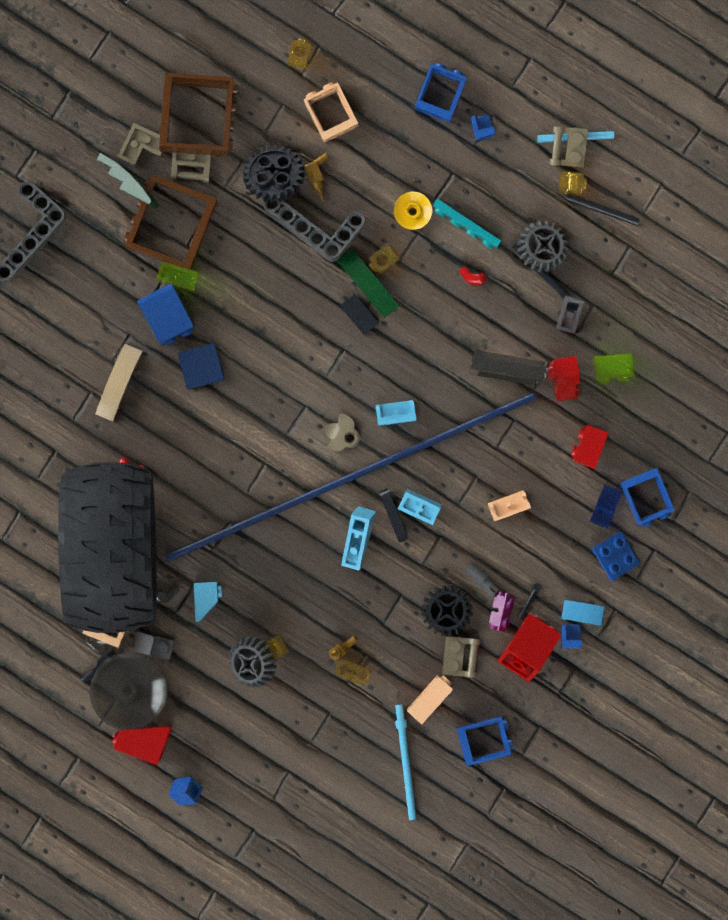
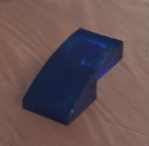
(605, 506)

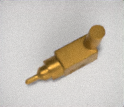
(315, 176)
(342, 648)

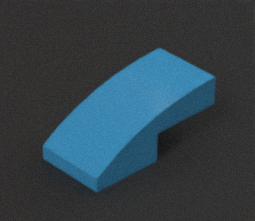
(583, 612)

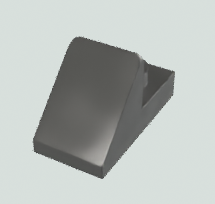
(570, 314)
(153, 645)

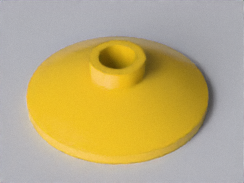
(419, 203)

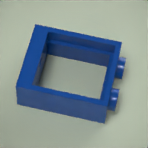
(435, 111)
(648, 520)
(507, 743)

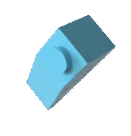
(358, 537)

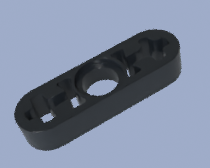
(393, 515)

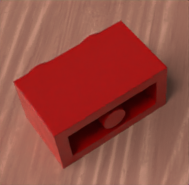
(589, 446)

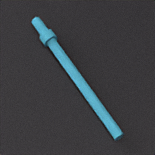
(401, 724)

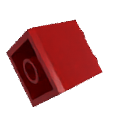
(529, 647)
(143, 743)

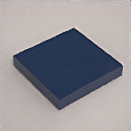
(200, 366)

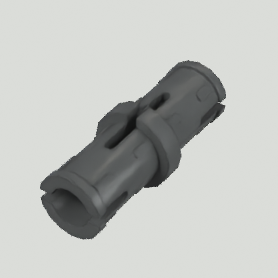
(481, 579)

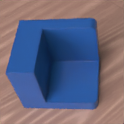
(482, 127)
(570, 636)
(185, 791)

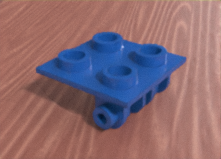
(615, 556)

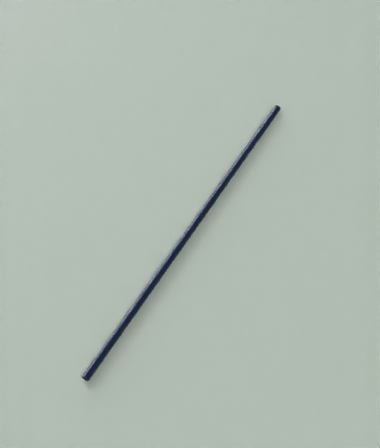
(350, 477)

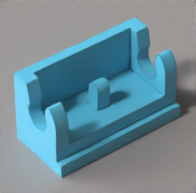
(395, 413)
(420, 506)

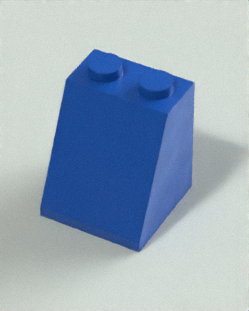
(166, 315)

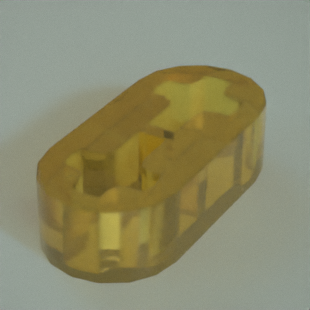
(350, 676)

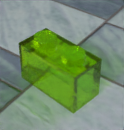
(178, 277)
(613, 367)

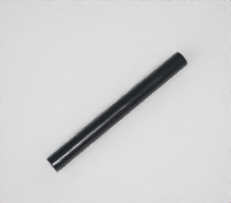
(602, 209)
(547, 277)

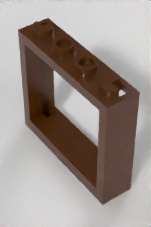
(197, 81)
(198, 237)

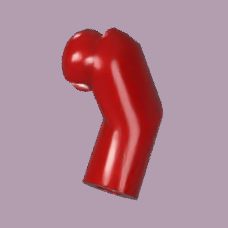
(472, 278)

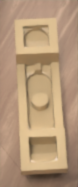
(118, 382)

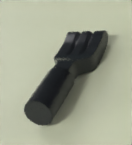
(88, 676)

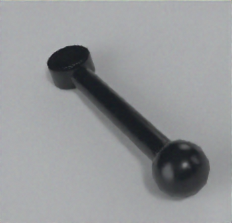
(536, 587)

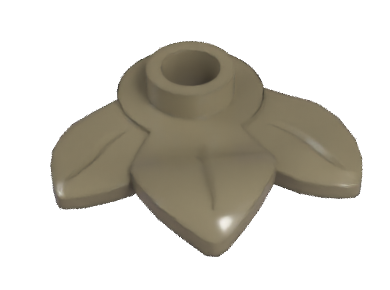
(339, 431)

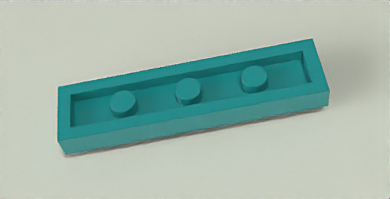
(460, 221)

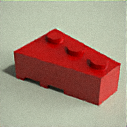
(565, 378)

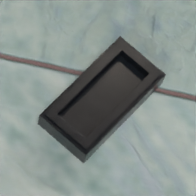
(359, 314)

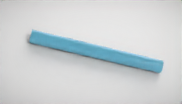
(590, 136)

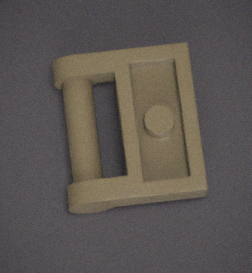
(575, 146)
(191, 160)
(454, 656)

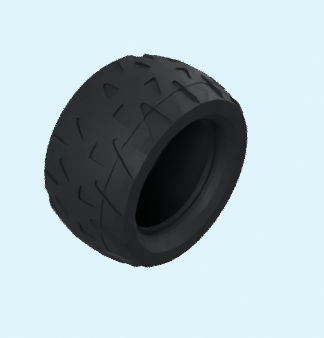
(107, 547)

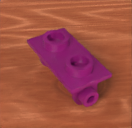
(501, 620)

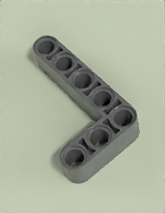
(312, 231)
(34, 233)

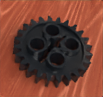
(273, 173)

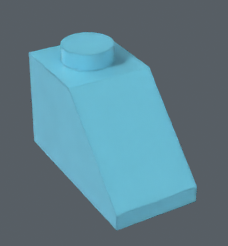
(206, 597)

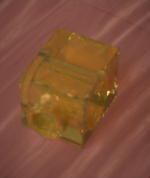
(299, 62)
(572, 183)
(386, 252)

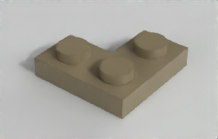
(137, 140)

